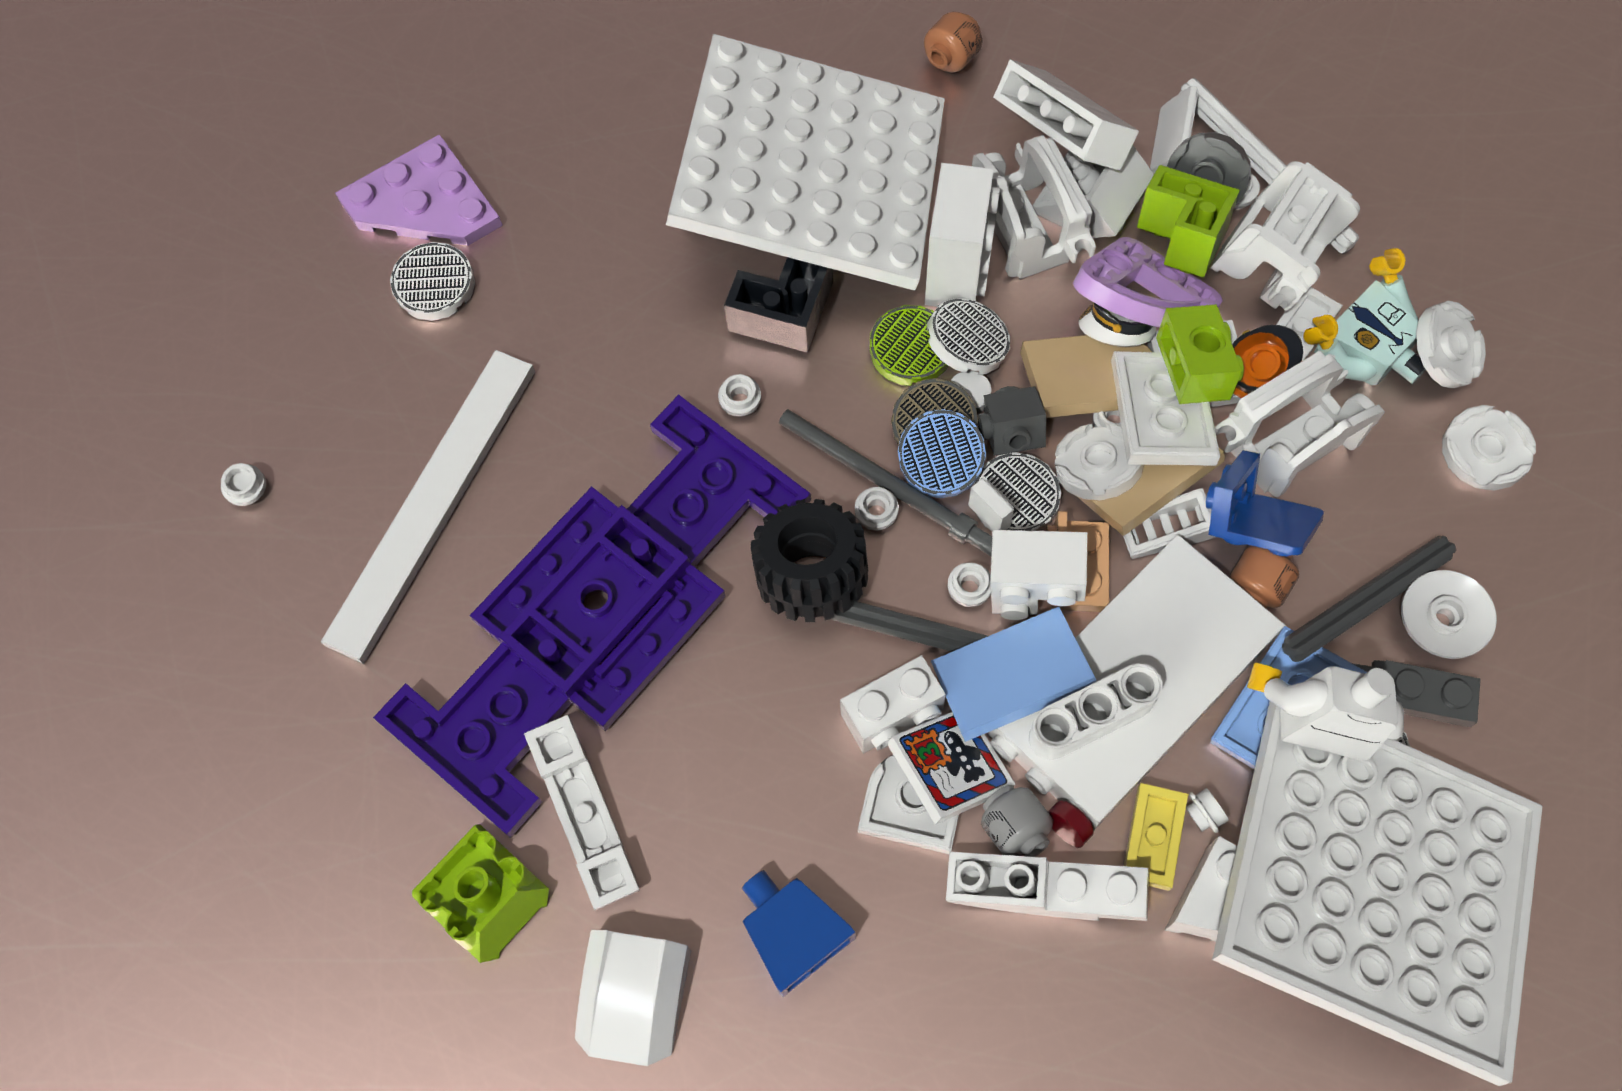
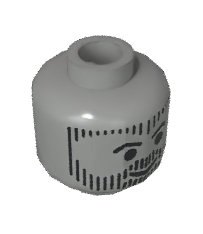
(1017, 822)

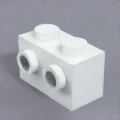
(893, 704)

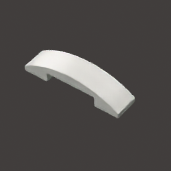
(582, 812)

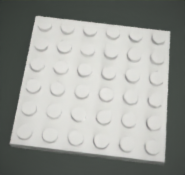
(809, 163)
(1387, 896)

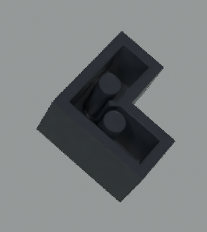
(780, 309)

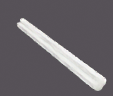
(1260, 156)

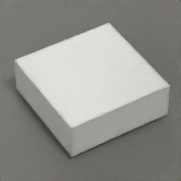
(990, 505)

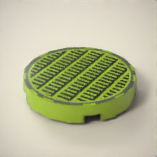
(902, 346)

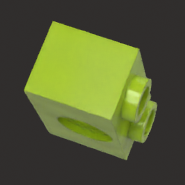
(1199, 354)

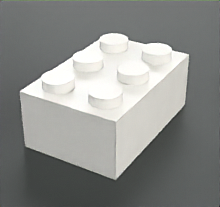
(961, 234)

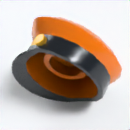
(1266, 355)

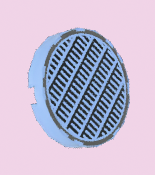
(941, 453)

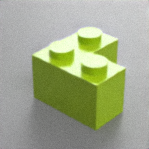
(1191, 214)

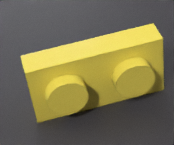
(1156, 833)

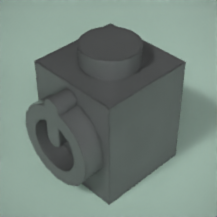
(1013, 420)

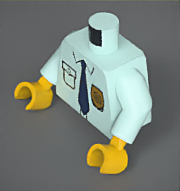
(1375, 329)

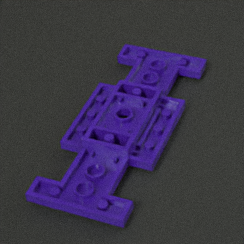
(556, 643)

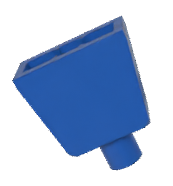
(793, 930)

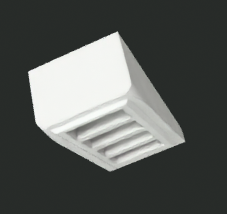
(1180, 505)

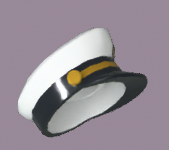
(1114, 329)

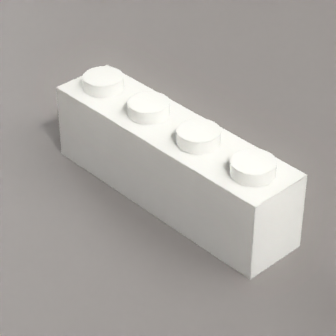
(1066, 115)

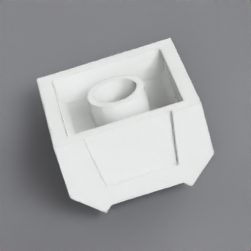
(631, 997)

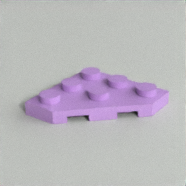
(421, 197)

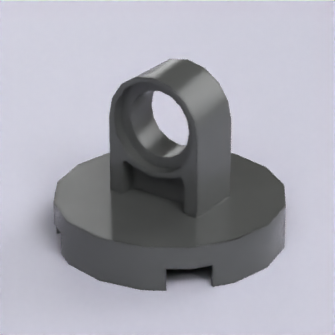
(1214, 159)

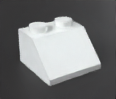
(1107, 190)

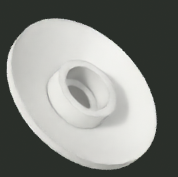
(1461, 601)

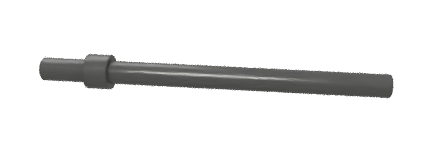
(960, 526)

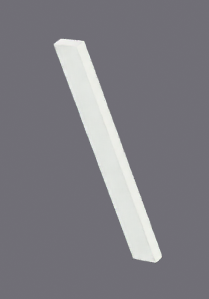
(428, 507)

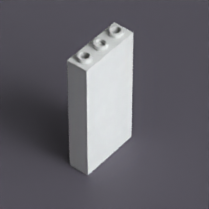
(1185, 625)

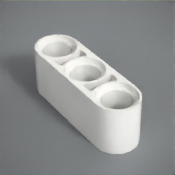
(1110, 695)

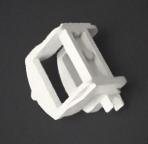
(1304, 218)
(1016, 221)
(1309, 435)

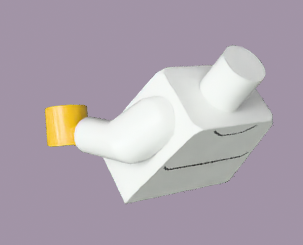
(1334, 709)

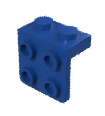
(1256, 519)

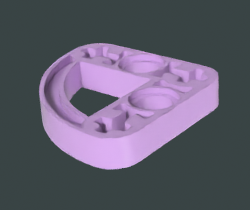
(1127, 260)

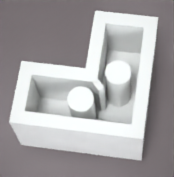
(1035, 568)

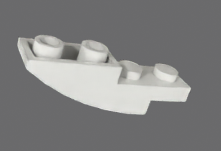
(1047, 887)

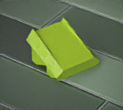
(481, 894)

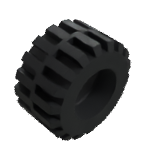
(806, 532)

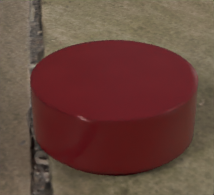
(1071, 824)

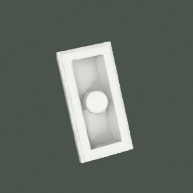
(1173, 126)

